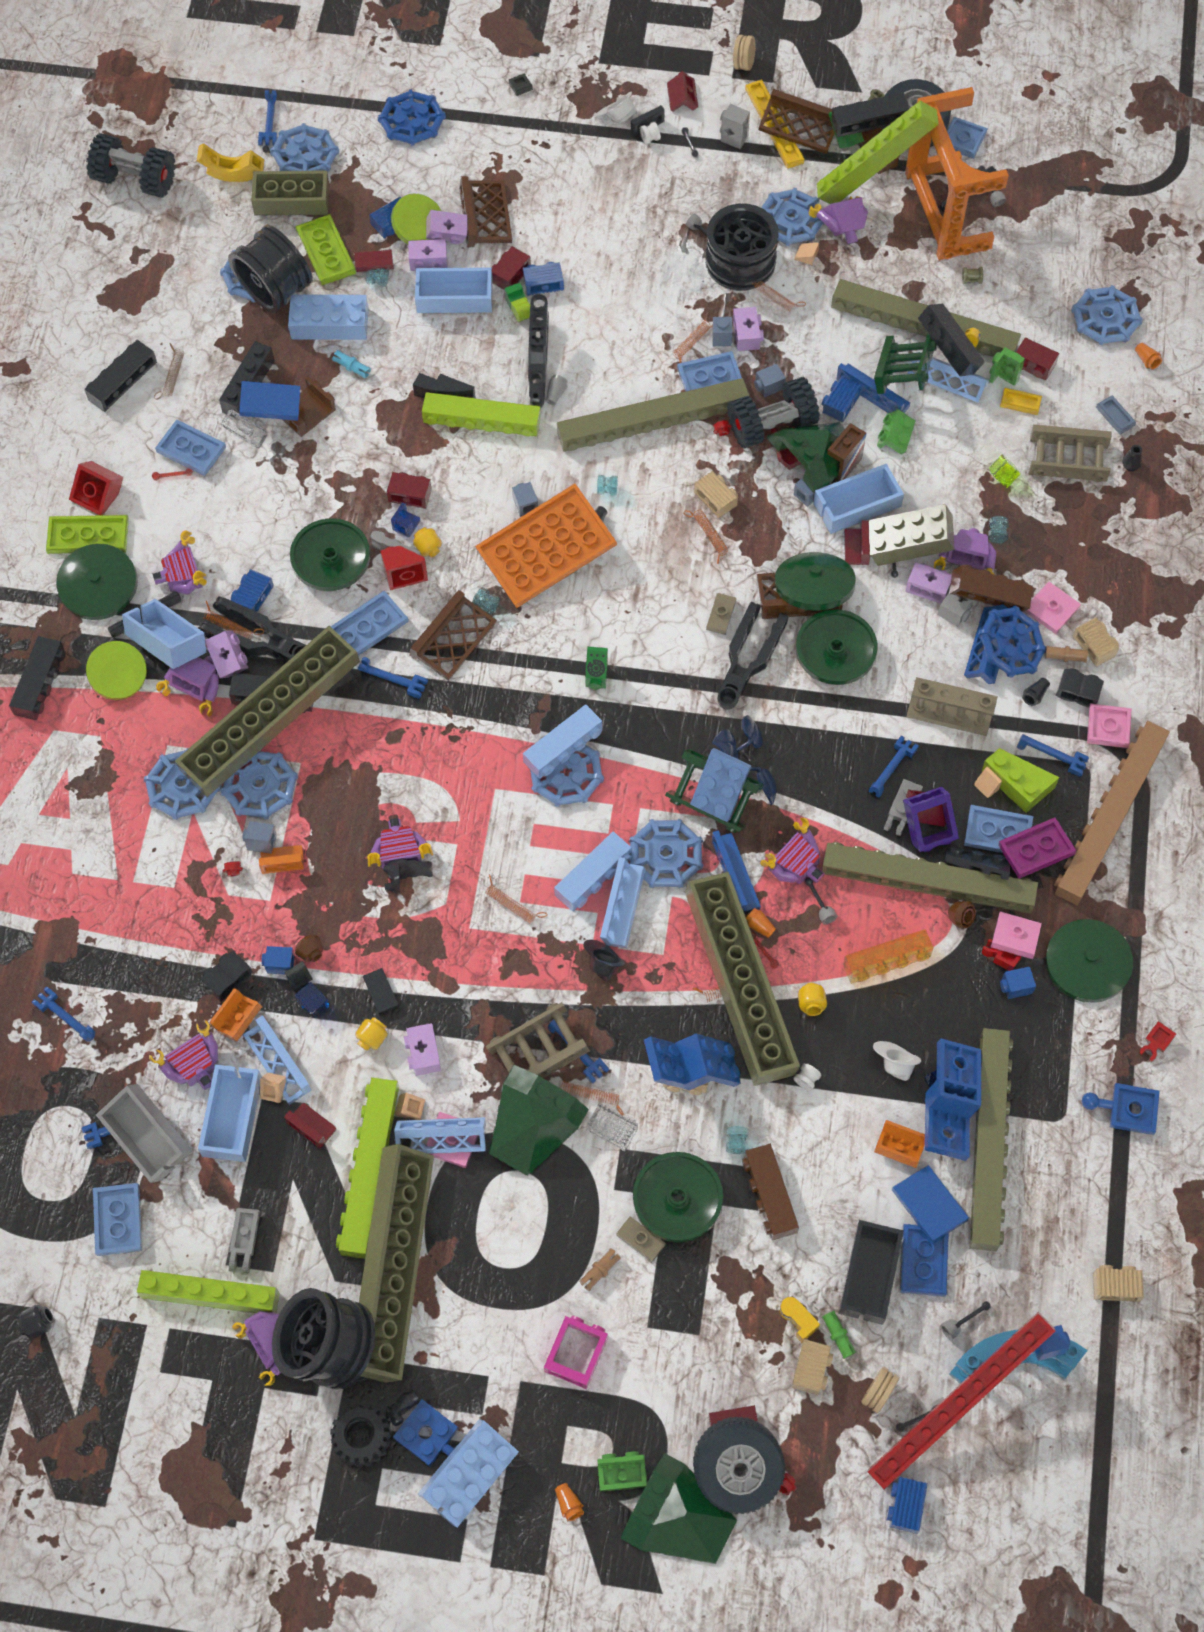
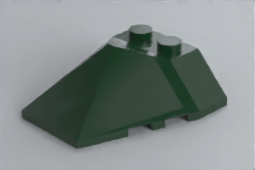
(810, 448)
(532, 1120)
(677, 1517)

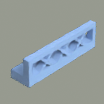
(947, 368)
(622, 904)
(287, 1062)
(442, 1128)

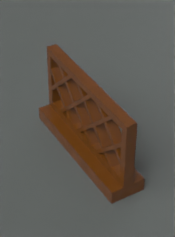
(804, 110)
(472, 211)
(772, 608)
(437, 628)

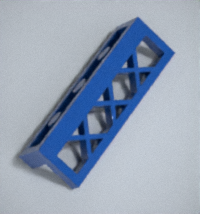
(888, 402)
(986, 670)
(732, 862)

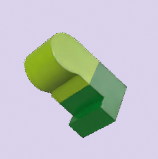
(517, 302)

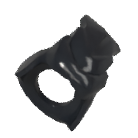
(402, 869)

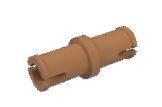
(1066, 654)
(600, 1269)

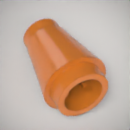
(1149, 356)
(760, 923)
(569, 1503)

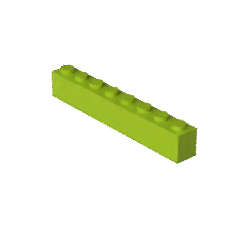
(877, 153)
(372, 1137)

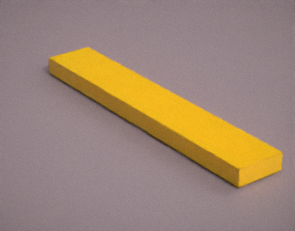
(787, 150)

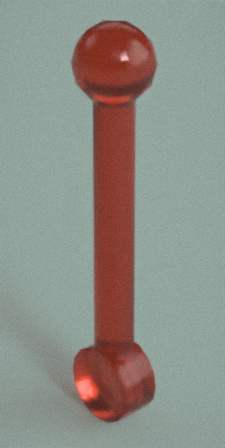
(156, 476)
(773, 962)

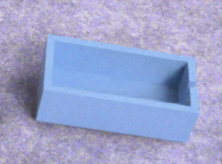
(453, 290)
(328, 317)
(858, 498)
(164, 633)
(230, 1113)
(468, 1473)

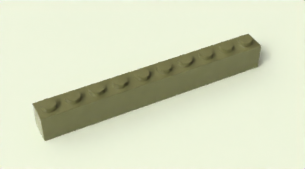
(904, 315)
(649, 415)
(929, 877)
(990, 1142)

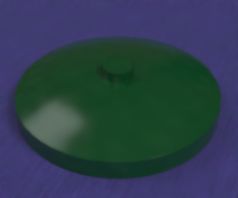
(330, 554)
(96, 581)
(815, 581)
(836, 647)
(1089, 960)
(677, 1196)

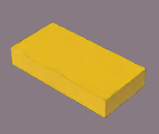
(1021, 401)

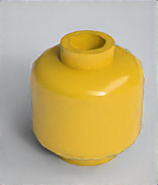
(427, 542)
(812, 999)
(371, 1034)

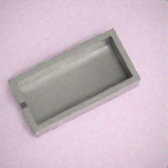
(144, 1133)

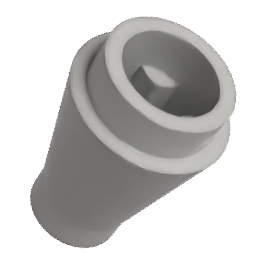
(556, 387)

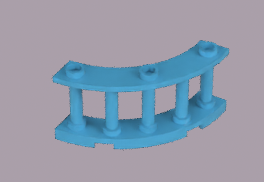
(983, 1350)

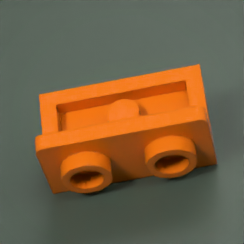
(235, 1015)
(900, 1143)

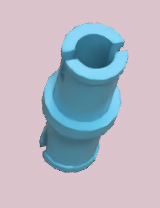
(351, 364)

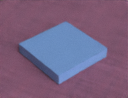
(966, 136)

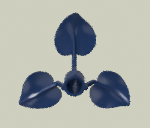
(726, 743)

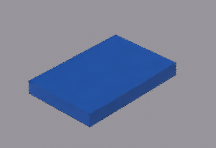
(269, 400)
(930, 1204)
(923, 1263)

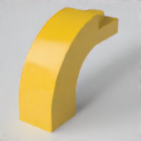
(229, 168)

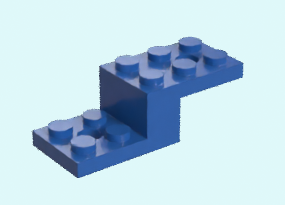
(692, 1062)
(953, 1100)

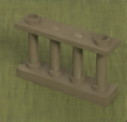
(1075, 437)
(951, 706)
(556, 1058)

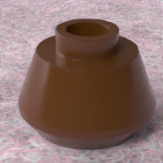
(962, 914)
(309, 948)

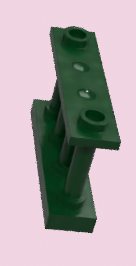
(888, 359)
(695, 759)

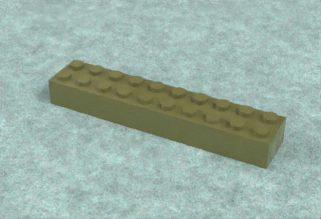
(267, 711)
(741, 979)
(394, 1255)

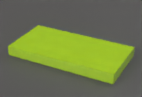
(325, 249)
(73, 532)

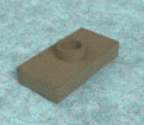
(721, 613)
(640, 1239)

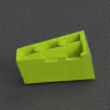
(1020, 779)

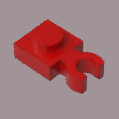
(1002, 958)
(1159, 1038)

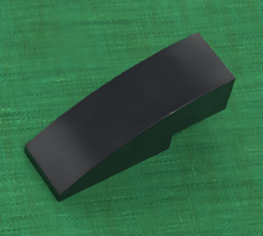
(442, 385)

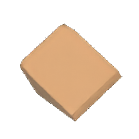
(807, 253)
(988, 782)
(272, 1087)
(409, 1106)

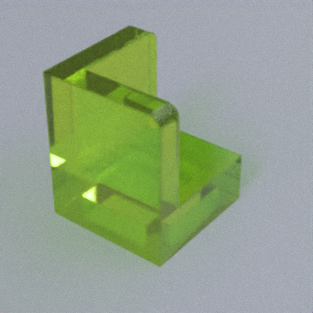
(1004, 471)

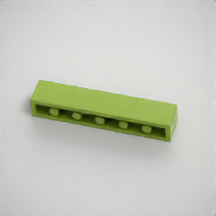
(481, 414)
(207, 1292)

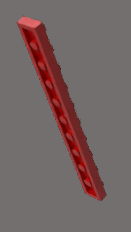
(961, 1400)

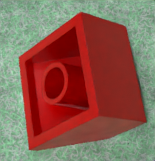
(95, 487)
(403, 567)

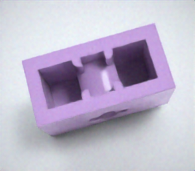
(446, 226)
(427, 254)
(746, 328)
(929, 582)
(219, 647)
(428, 1060)

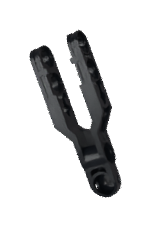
(538, 350)
(279, 645)
(737, 676)

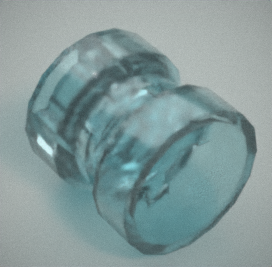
(378, 276)
(607, 485)
(998, 530)
(486, 600)
(737, 1139)

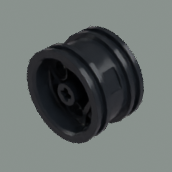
(741, 246)
(270, 268)
(323, 1339)

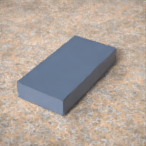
(1116, 414)

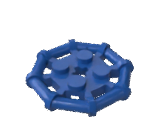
(411, 109)
(1021, 637)

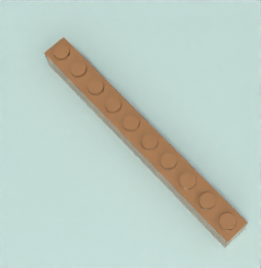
(1112, 812)

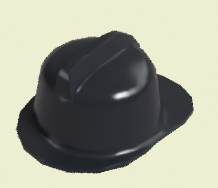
(602, 959)

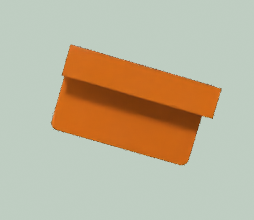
(282, 860)

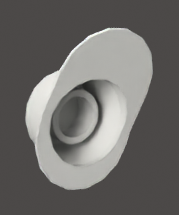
(619, 110)
(896, 1059)

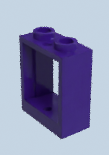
(923, 802)

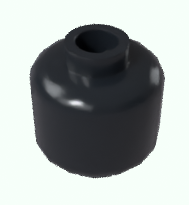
(35, 1321)

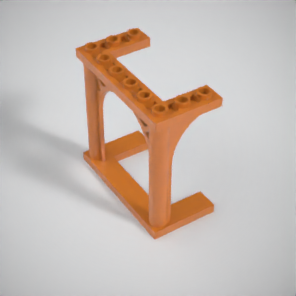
(961, 179)

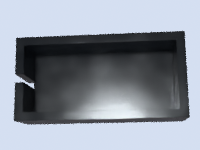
(871, 1272)

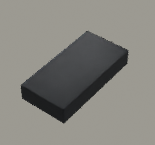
(655, 115)
(380, 991)

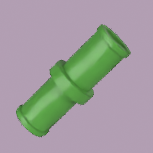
(839, 1334)

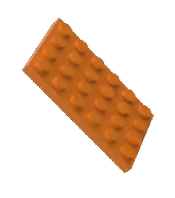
(546, 545)

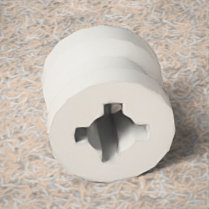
(650, 133)
(807, 1077)

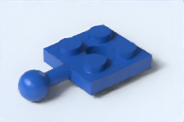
(1121, 1116)
(442, 1432)

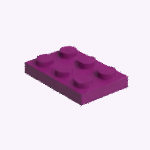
(1037, 847)

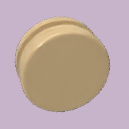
(744, 52)
(880, 1389)

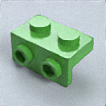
(1006, 366)
(896, 431)
(621, 1472)

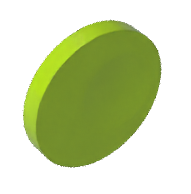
(410, 216)
(116, 670)

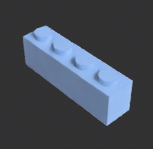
(563, 742)
(592, 872)

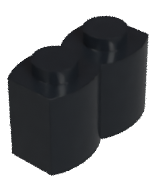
(1079, 687)
(226, 975)

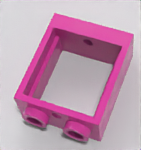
(566, 1373)

